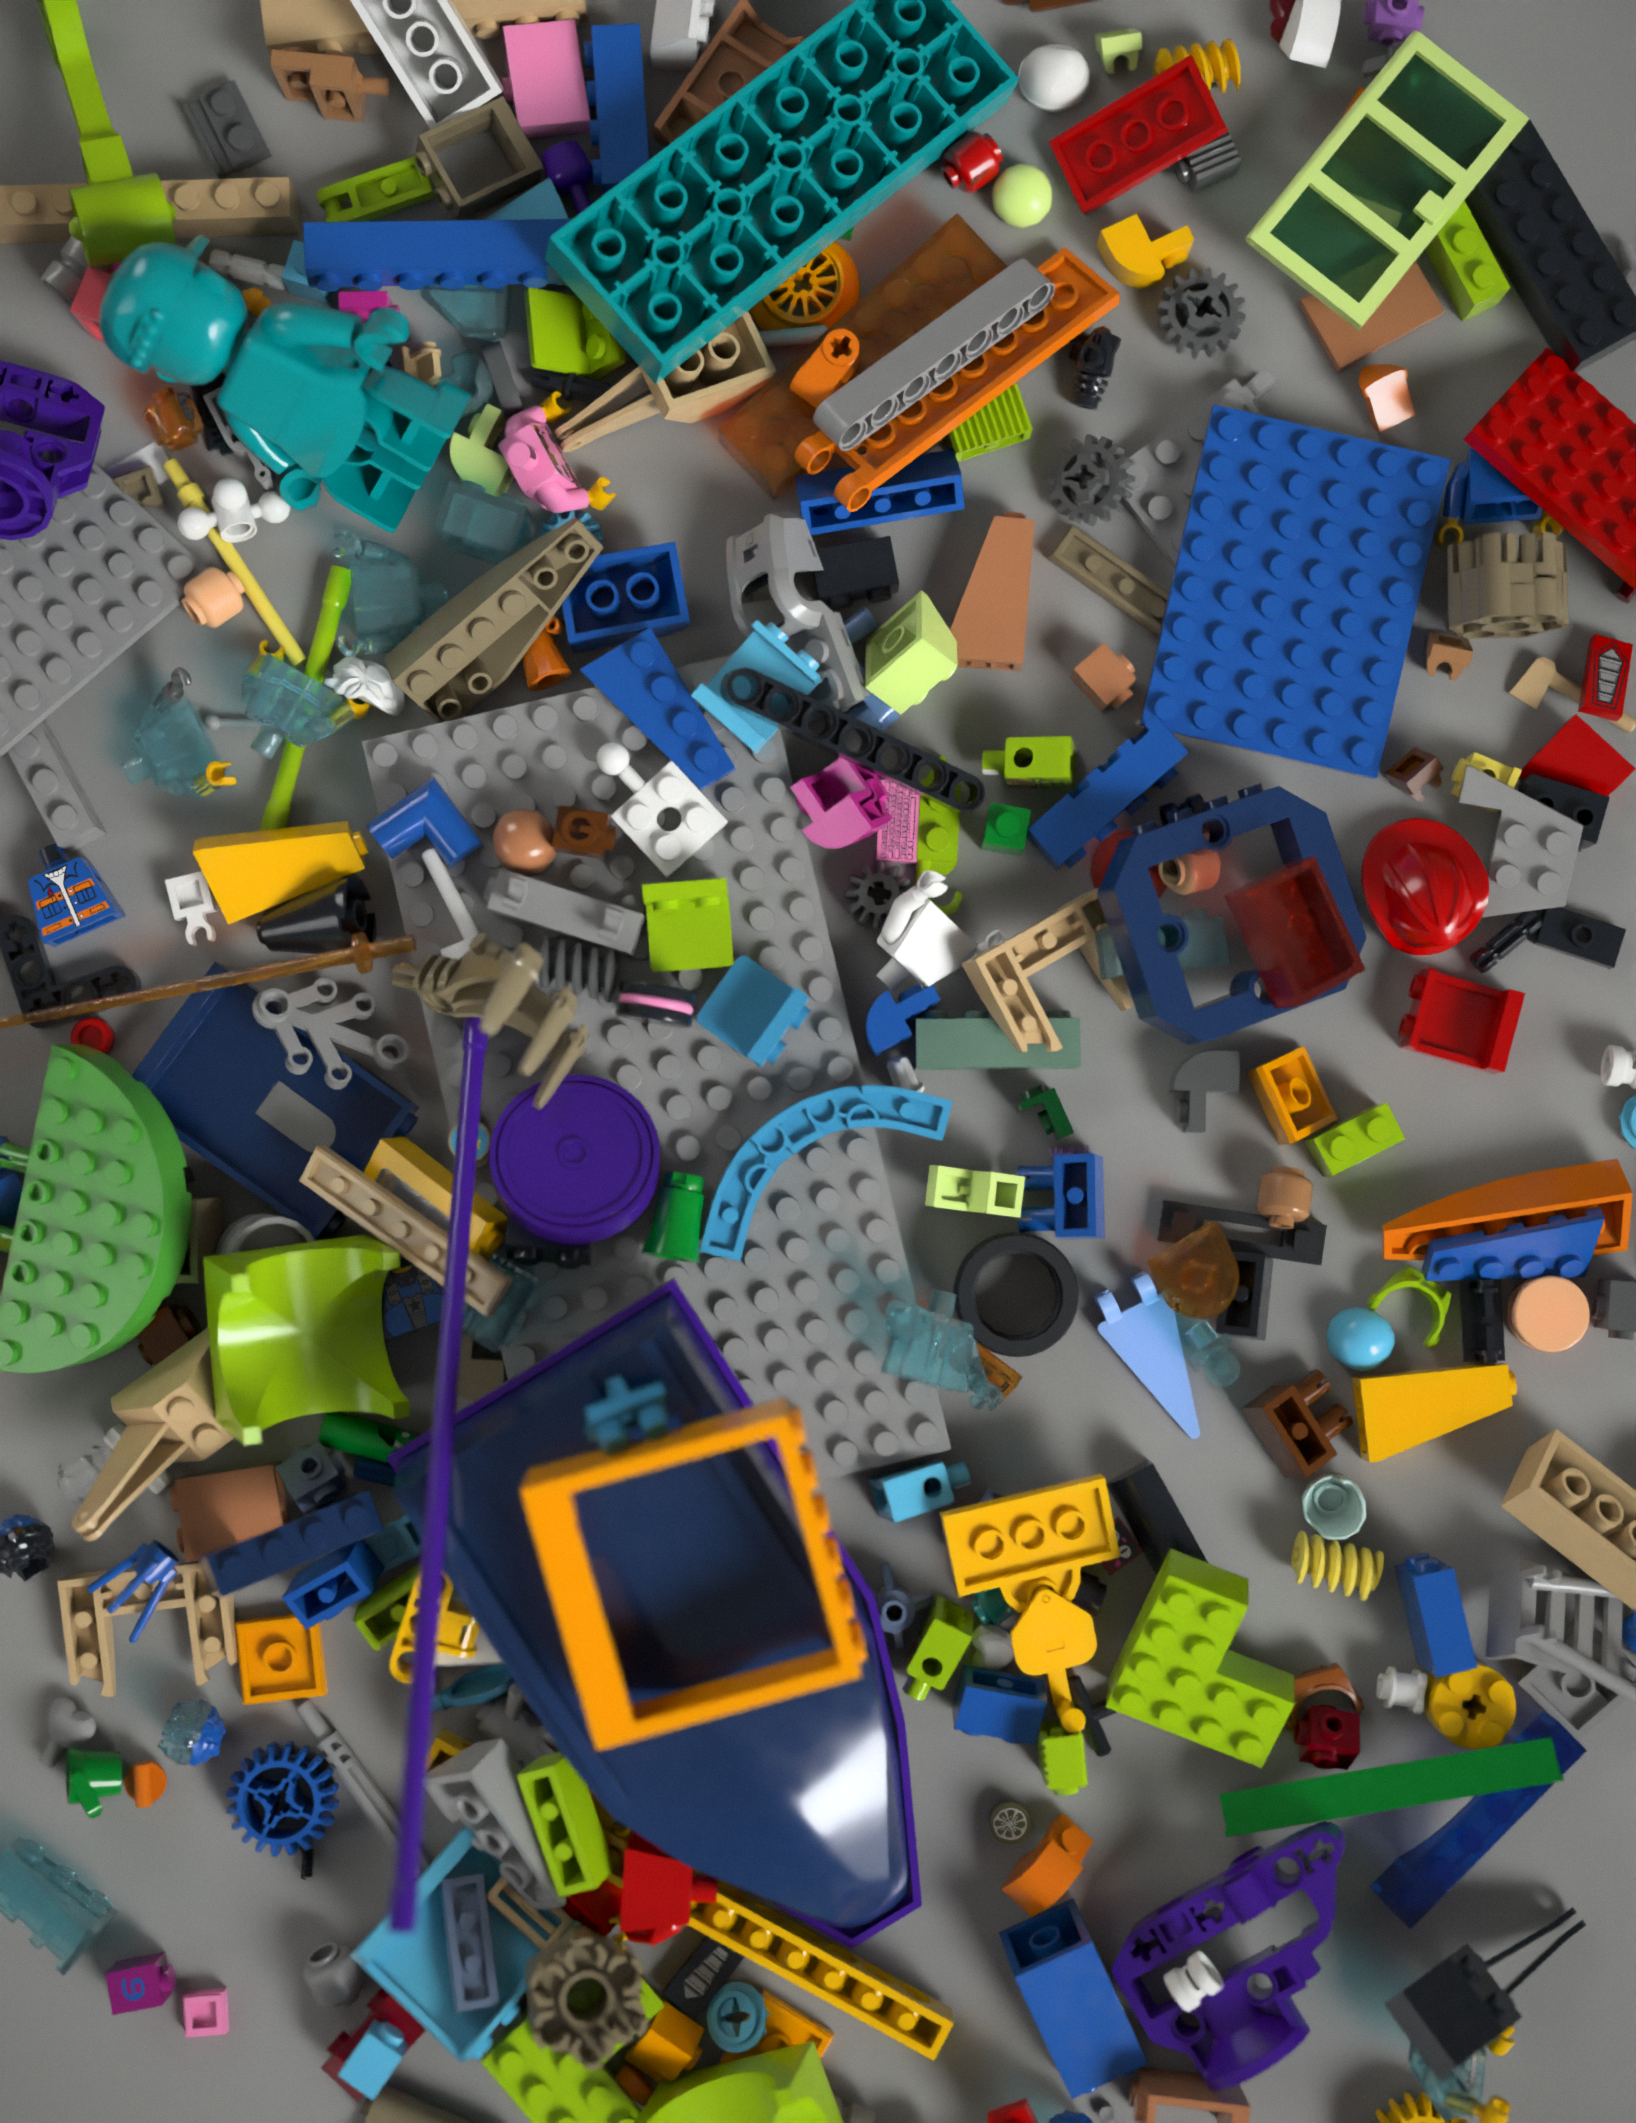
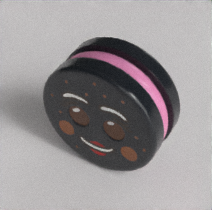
(655, 1003)

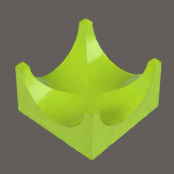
(299, 1333)
(762, 2088)

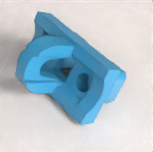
(625, 1410)

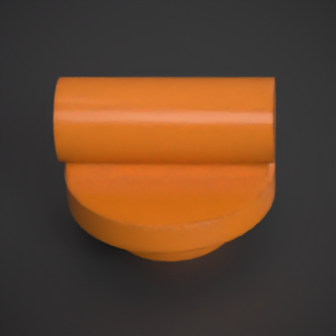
(145, 1783)

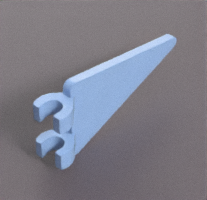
(1151, 1347)

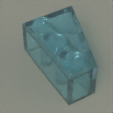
(51, 1902)

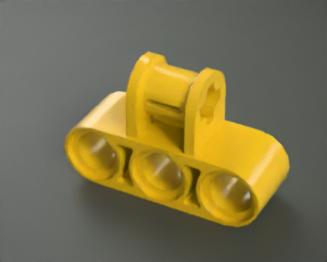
(452, 1618)

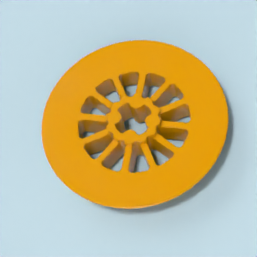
(845, 278)

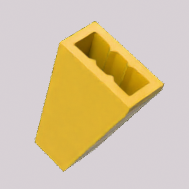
(275, 865)
(1419, 1405)

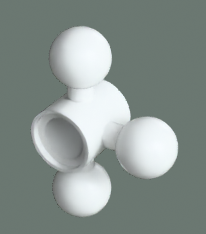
(232, 513)

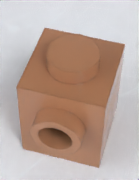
(1105, 678)

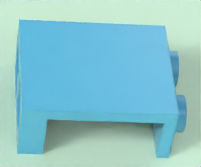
(768, 655)

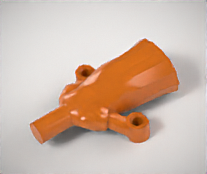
(544, 661)

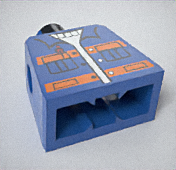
(70, 897)

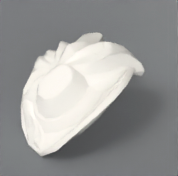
(367, 682)

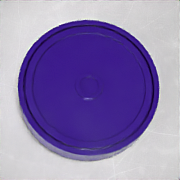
(577, 1163)

